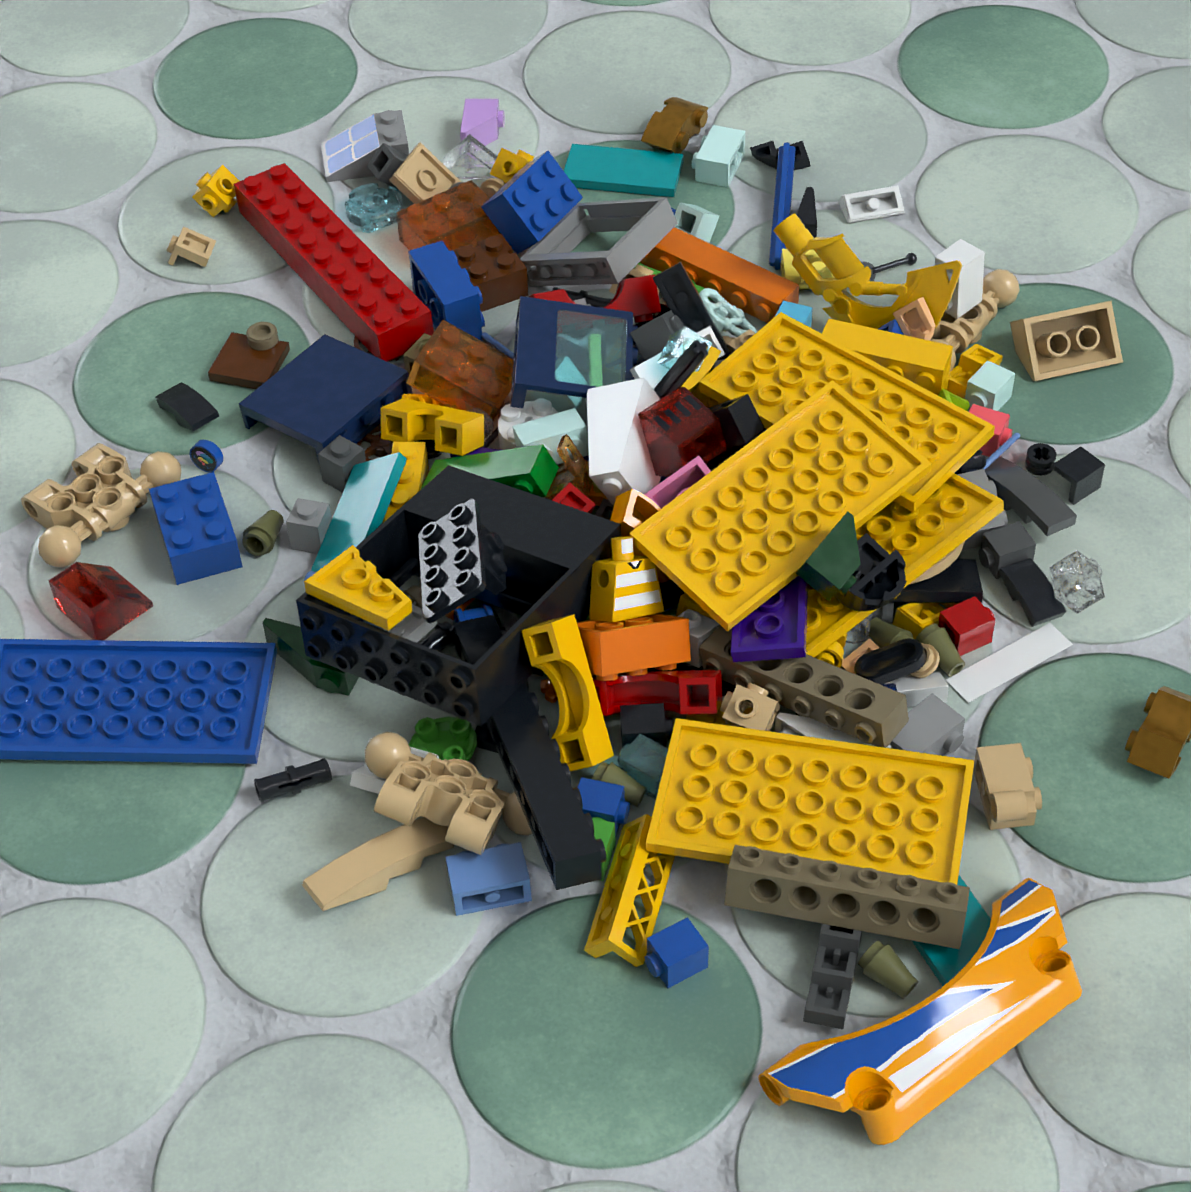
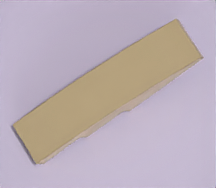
(372, 864)

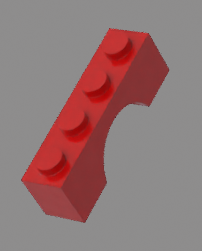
(632, 295)
(679, 691)

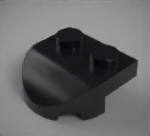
(878, 577)

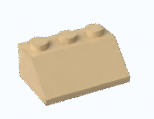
(1067, 341)

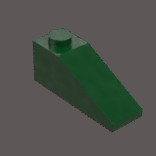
(291, 648)

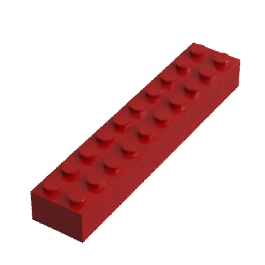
(333, 262)

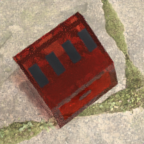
(679, 431)
(97, 598)

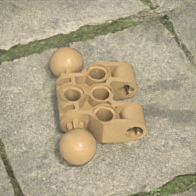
(999, 291)
(94, 501)
(443, 792)

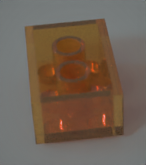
(447, 216)
(462, 371)

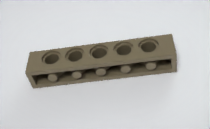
(815, 691)
(847, 896)

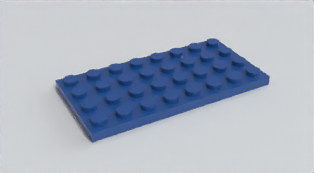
(134, 700)

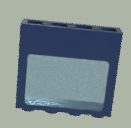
(569, 348)

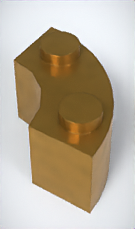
(675, 125)
(1162, 732)

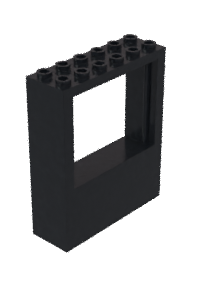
(547, 578)

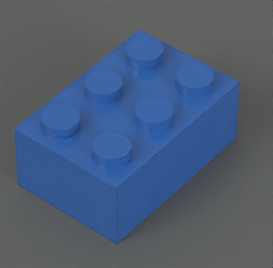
(532, 202)
(446, 288)
(195, 528)

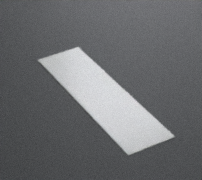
(1009, 662)

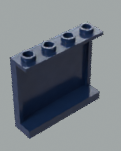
(326, 394)

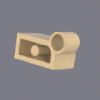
(1006, 786)

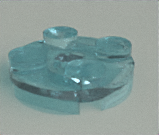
(370, 218)

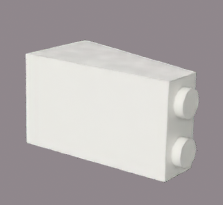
(616, 438)

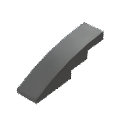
(1029, 497)
(832, 976)

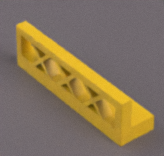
(622, 885)

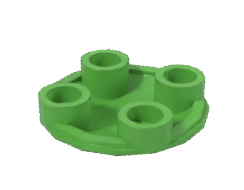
(446, 737)

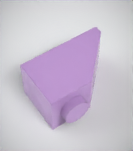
(482, 120)

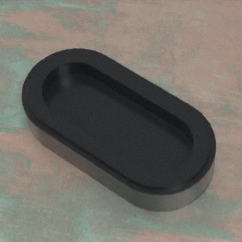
(891, 661)

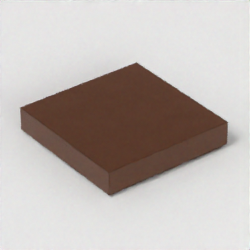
(245, 366)

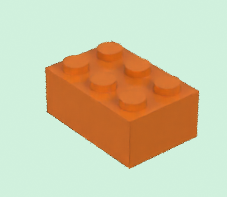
(635, 645)

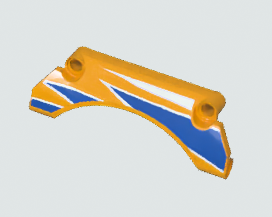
(932, 1050)

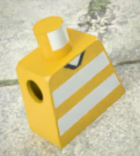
(624, 585)

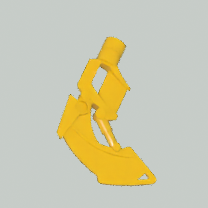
(928, 282)

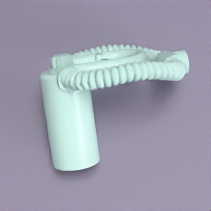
(722, 309)

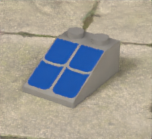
(352, 149)

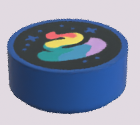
(206, 455)

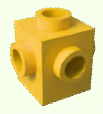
(509, 164)
(212, 194)

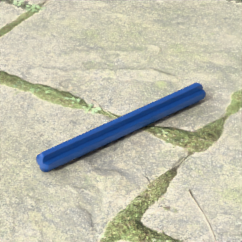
(782, 199)

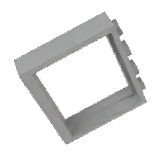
(554, 264)

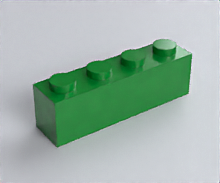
(522, 468)

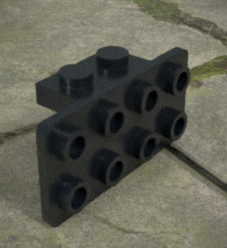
(458, 561)

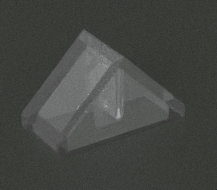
(470, 160)

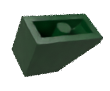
(834, 560)

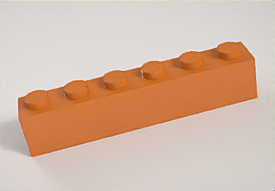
(734, 278)

